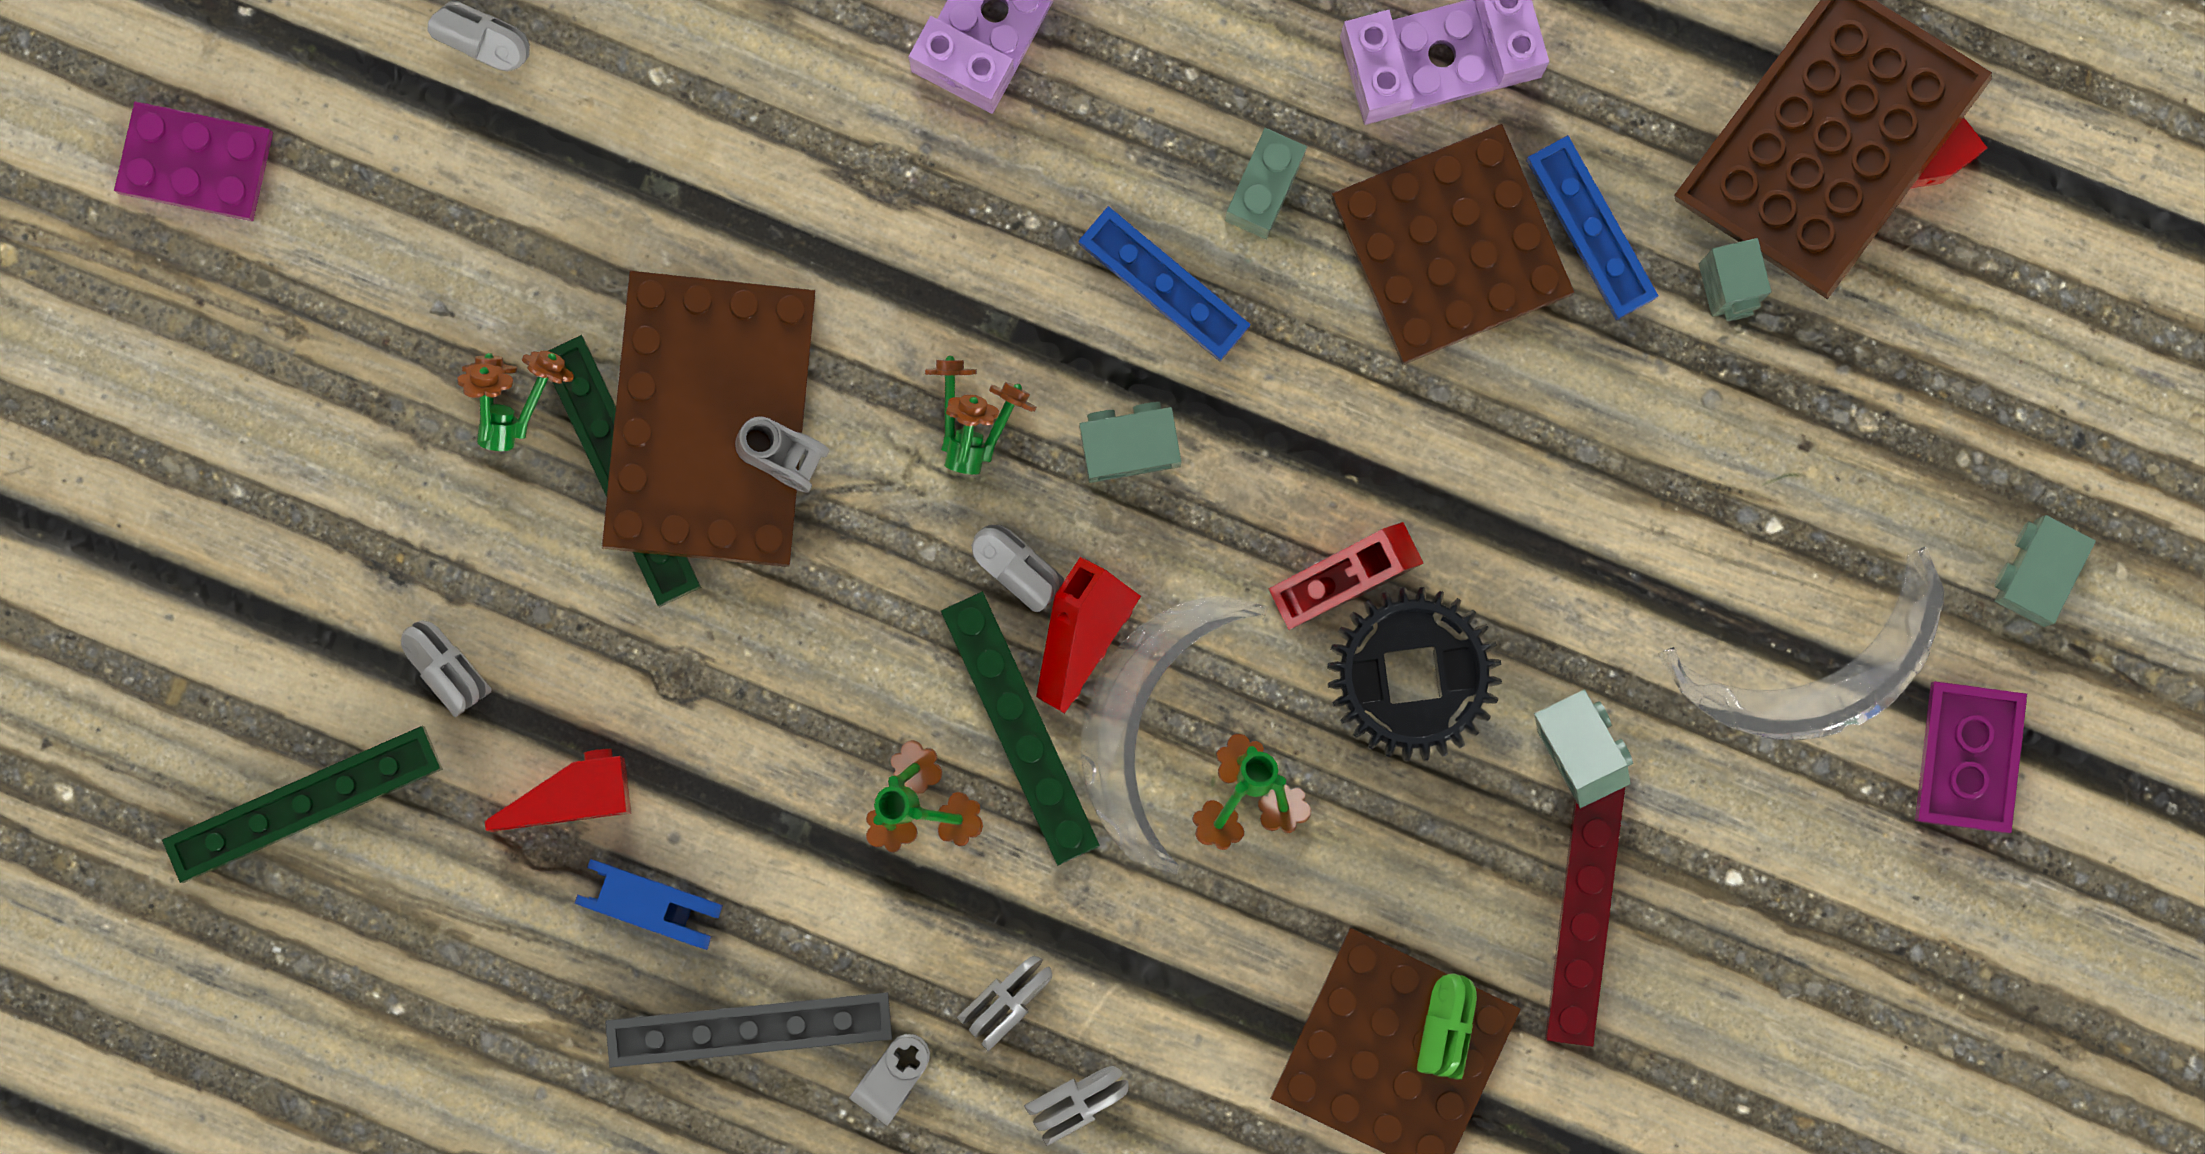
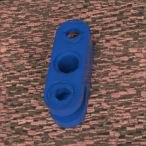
(649, 904)

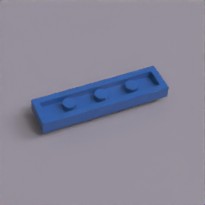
(1592, 227)
(1164, 283)

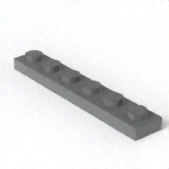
(748, 1030)

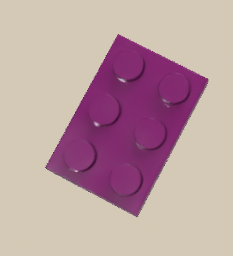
(193, 161)
(1971, 757)

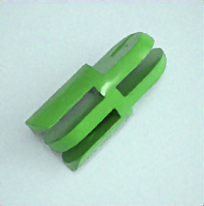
(1448, 1027)

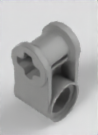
(784, 453)
(888, 1083)

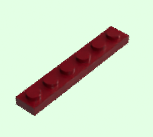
(1584, 920)

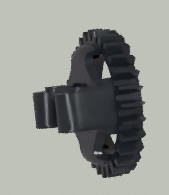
(1459, 668)

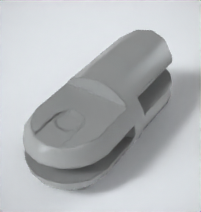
(480, 36)
(1016, 566)
(443, 667)
(1006, 1001)
(1076, 1103)

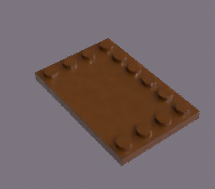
(1833, 139)
(690, 376)

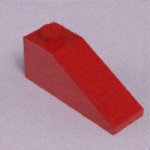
(1346, 575)
(573, 794)

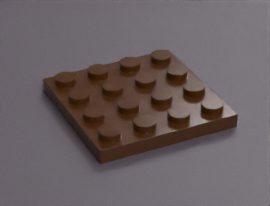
(1452, 244)
(1363, 1048)

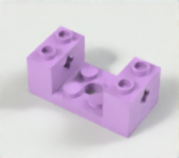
(1491, 44)
(976, 55)

